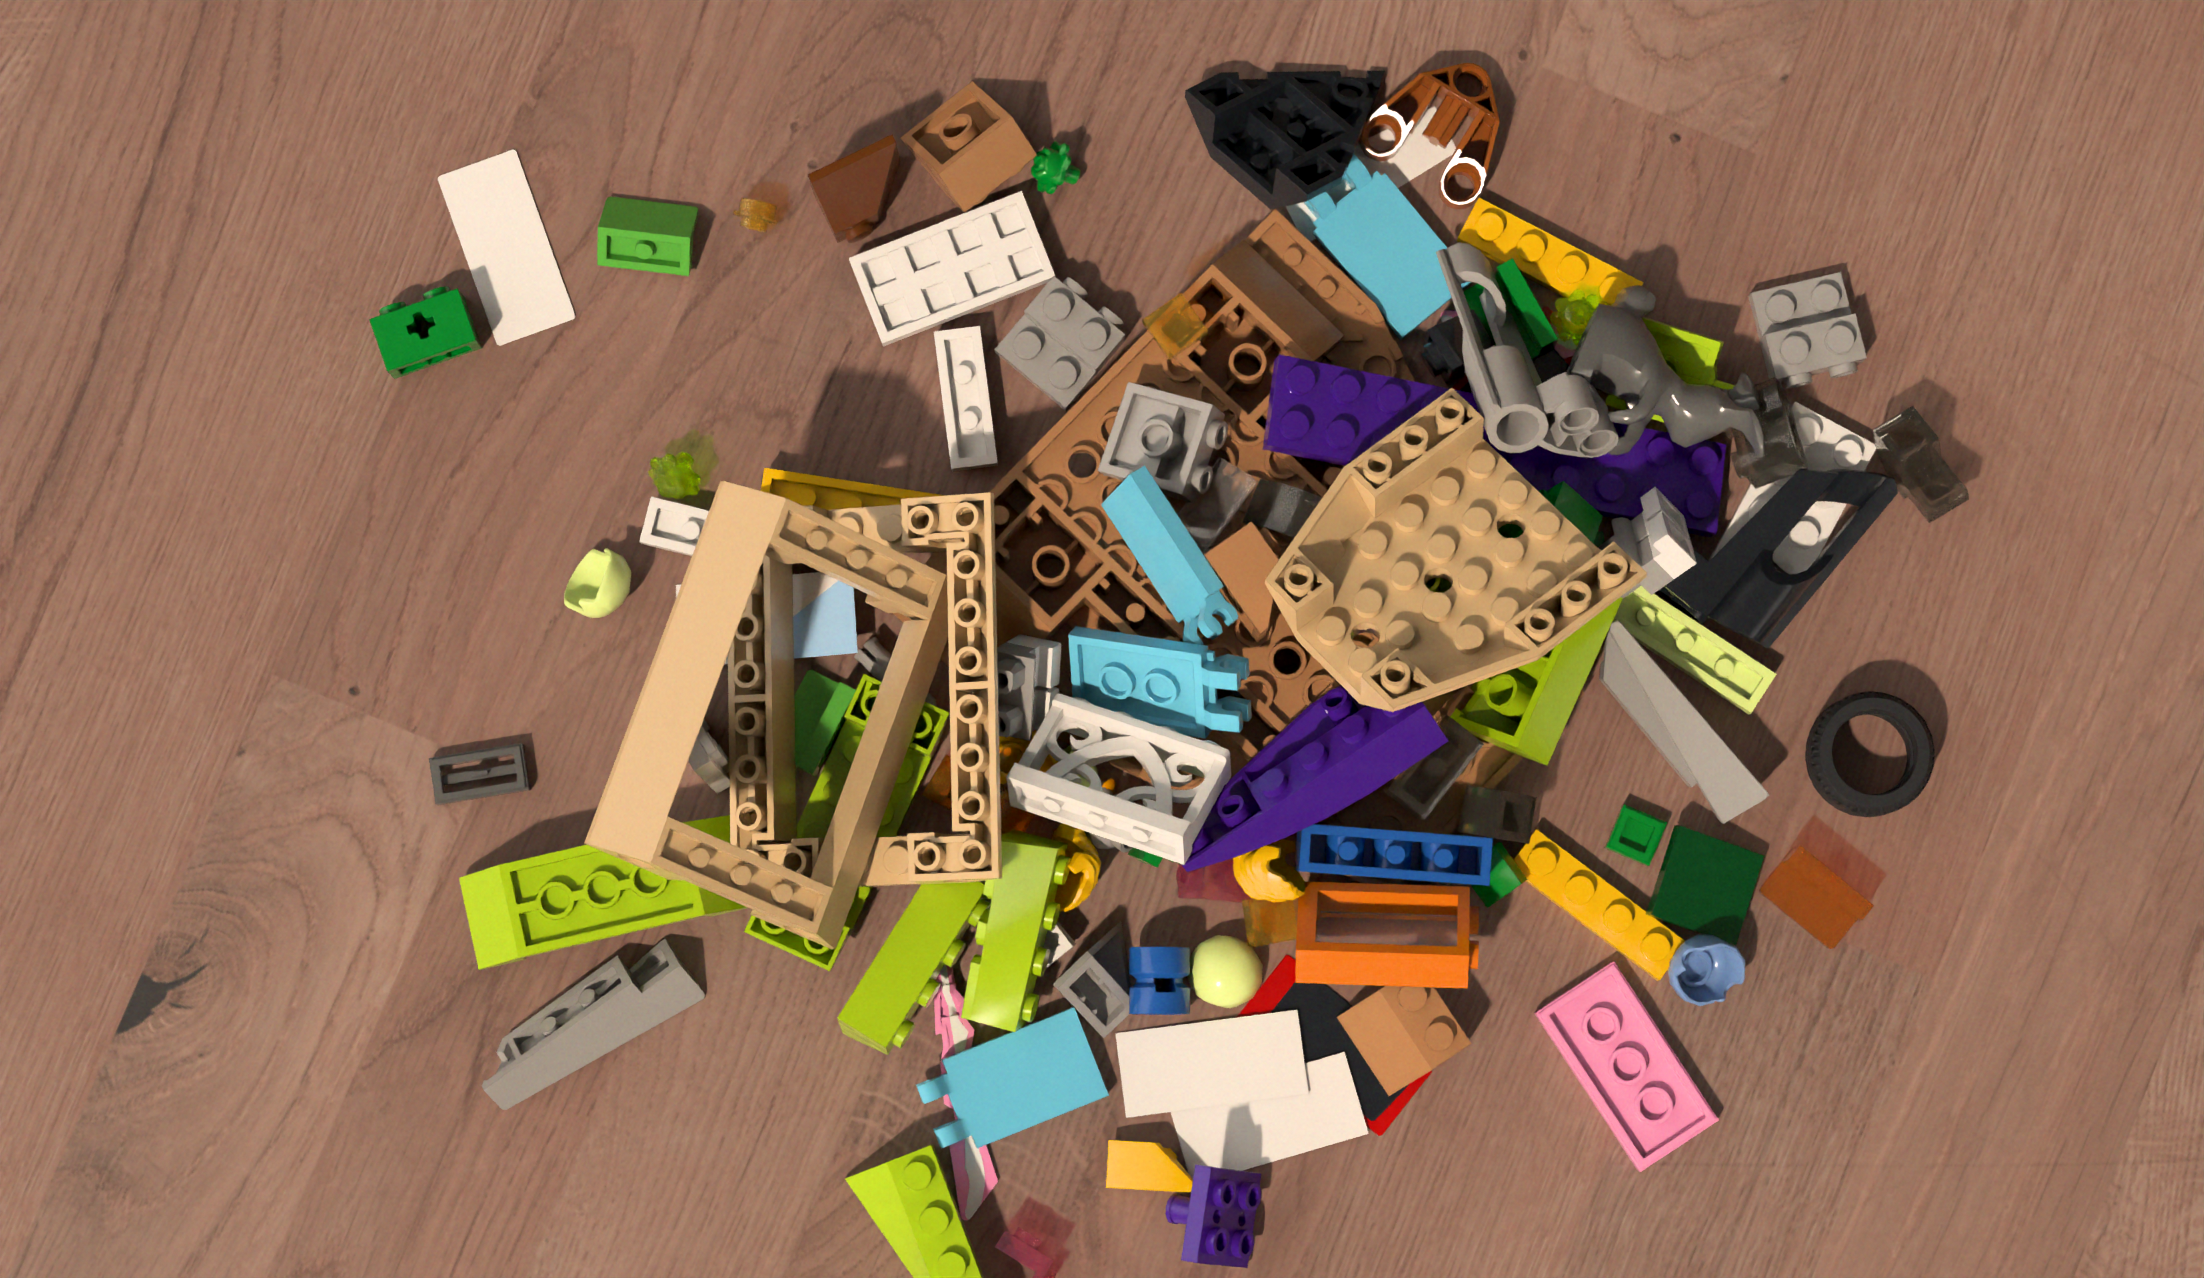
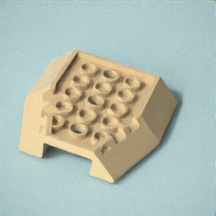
(1430, 509)

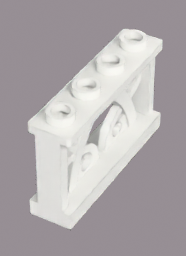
(1117, 818)

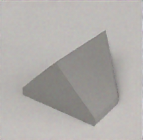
(1100, 983)

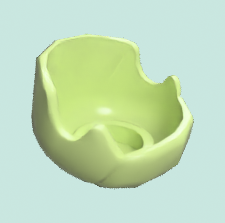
(598, 584)
(1225, 971)

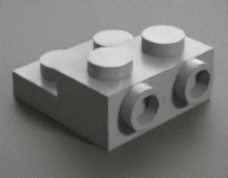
(1807, 330)
(1062, 341)
(1168, 437)

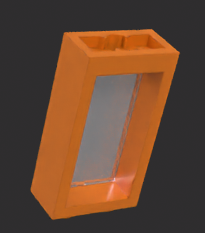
(1386, 935)

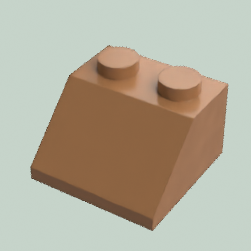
(969, 146)
(1242, 567)
(1403, 1033)

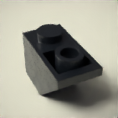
(1444, 347)

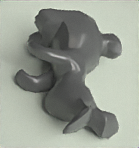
(1626, 362)

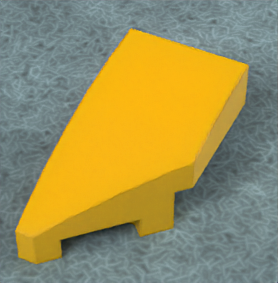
(1145, 1167)

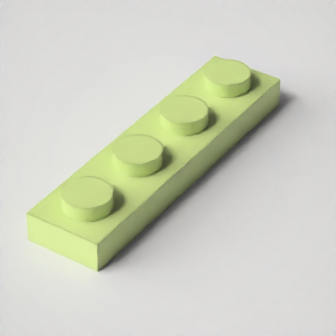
(1694, 649)

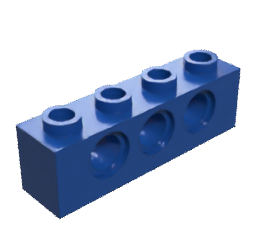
(1394, 854)

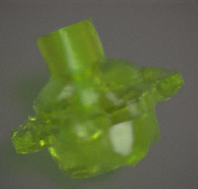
(1573, 315)
(674, 475)

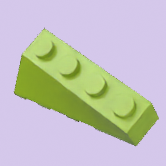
(1532, 703)
(1015, 931)
(909, 963)
(918, 1215)

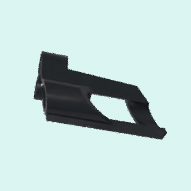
(1744, 584)

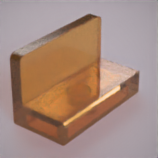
(1814, 897)

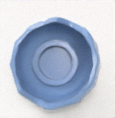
(1705, 969)

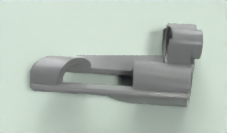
(1515, 404)

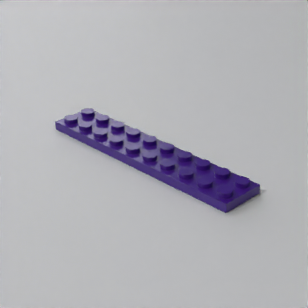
(1342, 412)

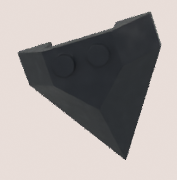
(1284, 132)

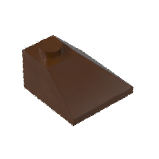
(856, 189)

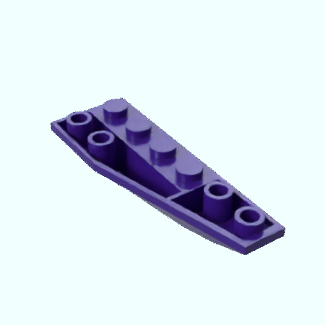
(1313, 771)

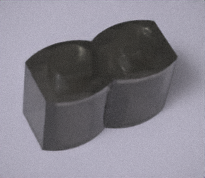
(1782, 443)

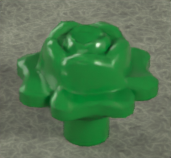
(1054, 167)

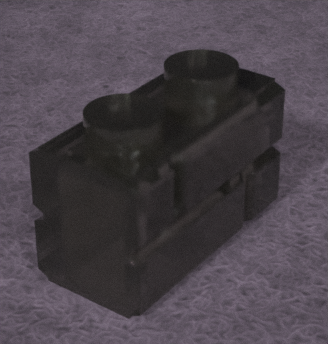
(1428, 780)

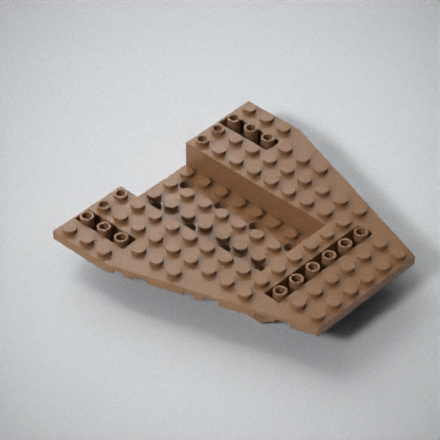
(1070, 567)

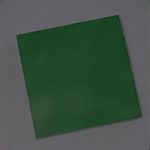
(1705, 884)

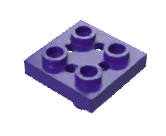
(1217, 1216)

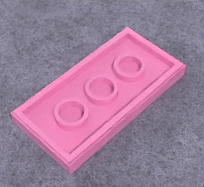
(1626, 1066)

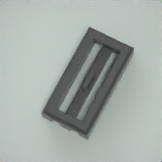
(518, 768)

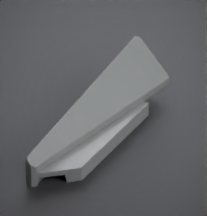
(1676, 727)
(591, 1021)

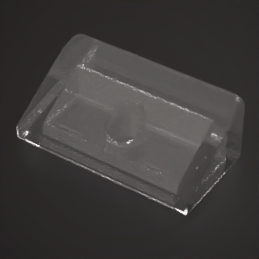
(1218, 506)

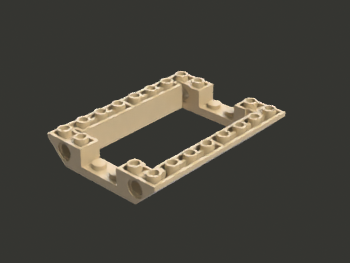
(684, 675)
(764, 702)

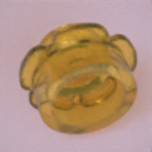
(756, 214)

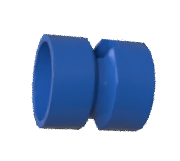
(1159, 963)

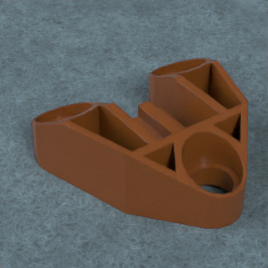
(1408, 106)

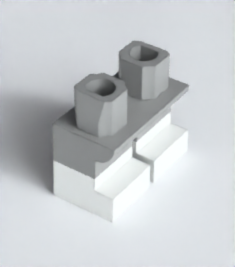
(1655, 541)
(1026, 684)

